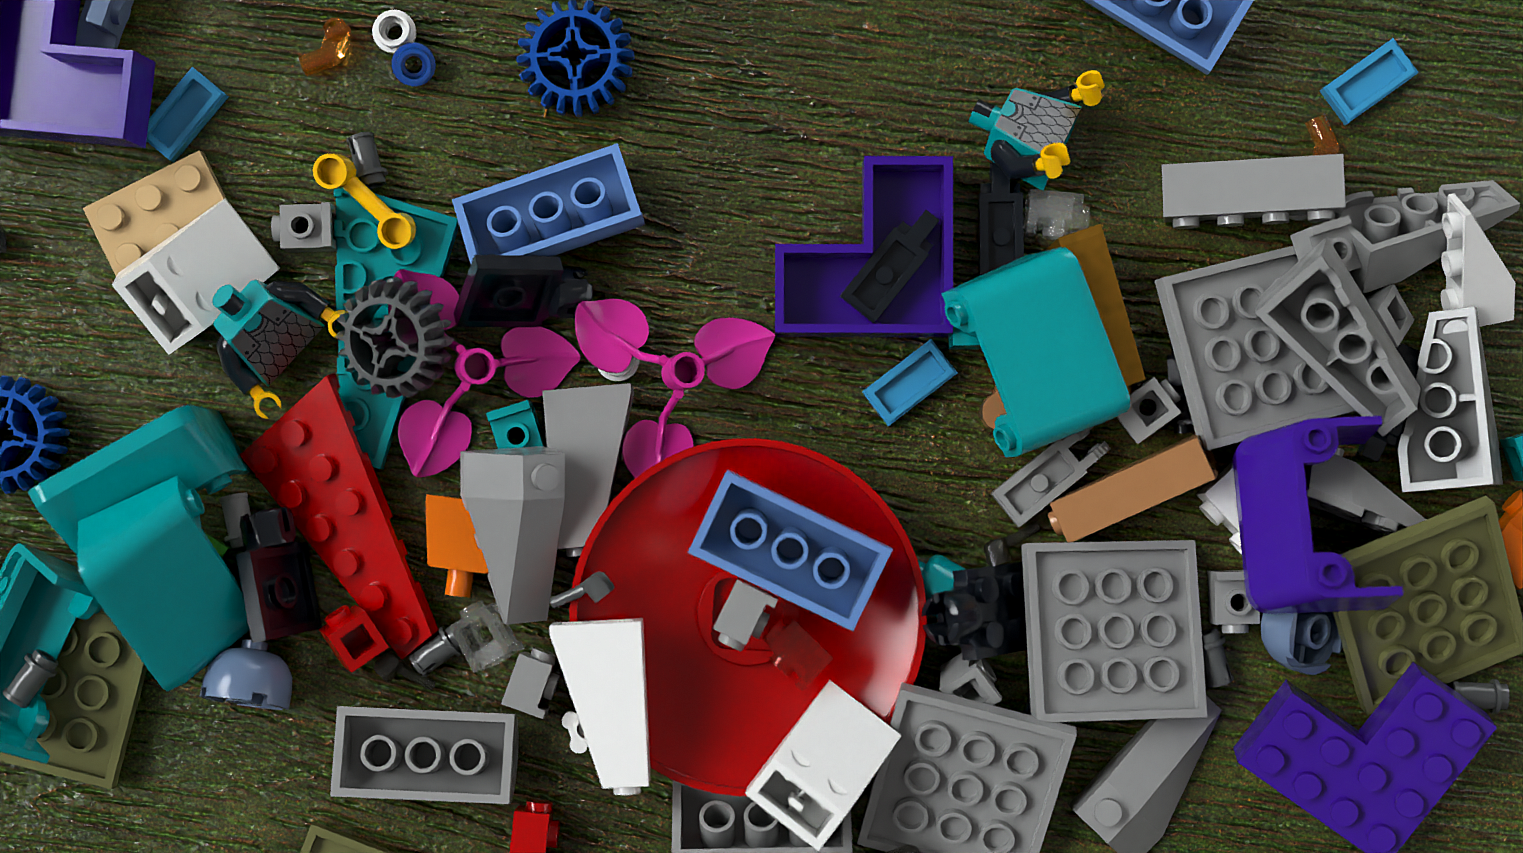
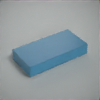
(1369, 81)
(184, 114)
(909, 382)

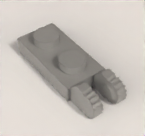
(1045, 478)

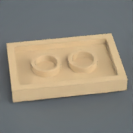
(153, 209)

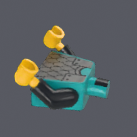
(1034, 127)
(266, 330)

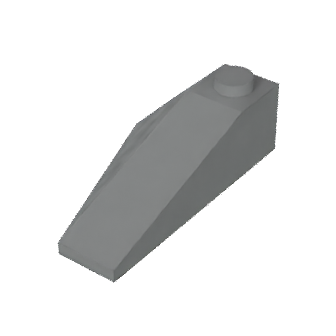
(1406, 230)
(1453, 431)
(1355, 495)
(517, 520)
(1144, 781)

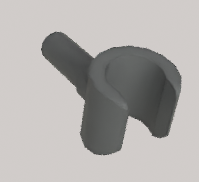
(596, 586)

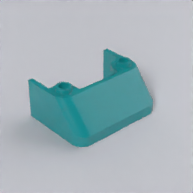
(182, 443)
(36, 612)

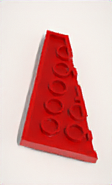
(337, 504)

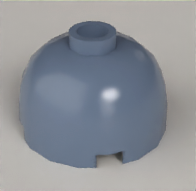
(1301, 640)
(248, 677)

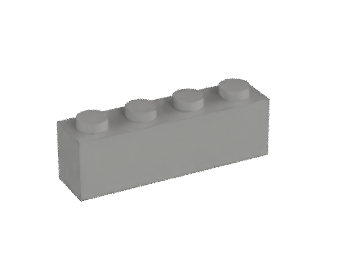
(1253, 190)

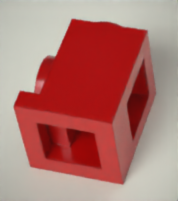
(534, 828)

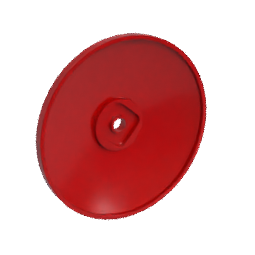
(724, 709)

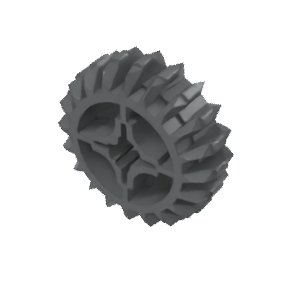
(415, 330)

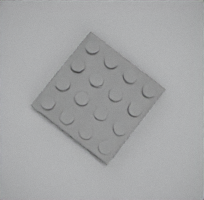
(1230, 361)
(1113, 631)
(965, 777)

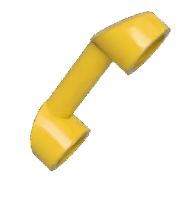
(339, 172)

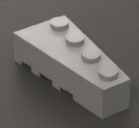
(1339, 336)

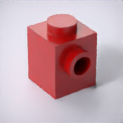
(352, 636)

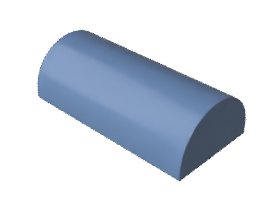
(1186, 28)
(551, 208)
(790, 550)

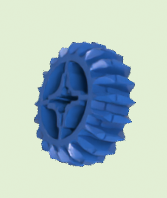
(556, 57)
(45, 444)

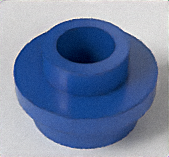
(409, 77)

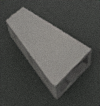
(590, 431)

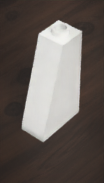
(609, 691)

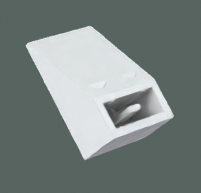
(178, 278)
(823, 765)

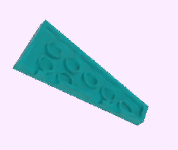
(364, 260)

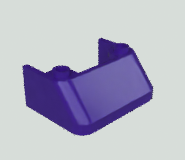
(1275, 521)

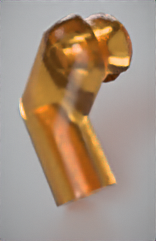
(333, 48)
(1322, 136)

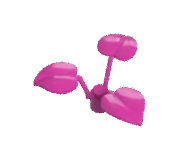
(729, 348)
(532, 360)

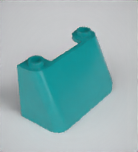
(1041, 348)
(162, 581)

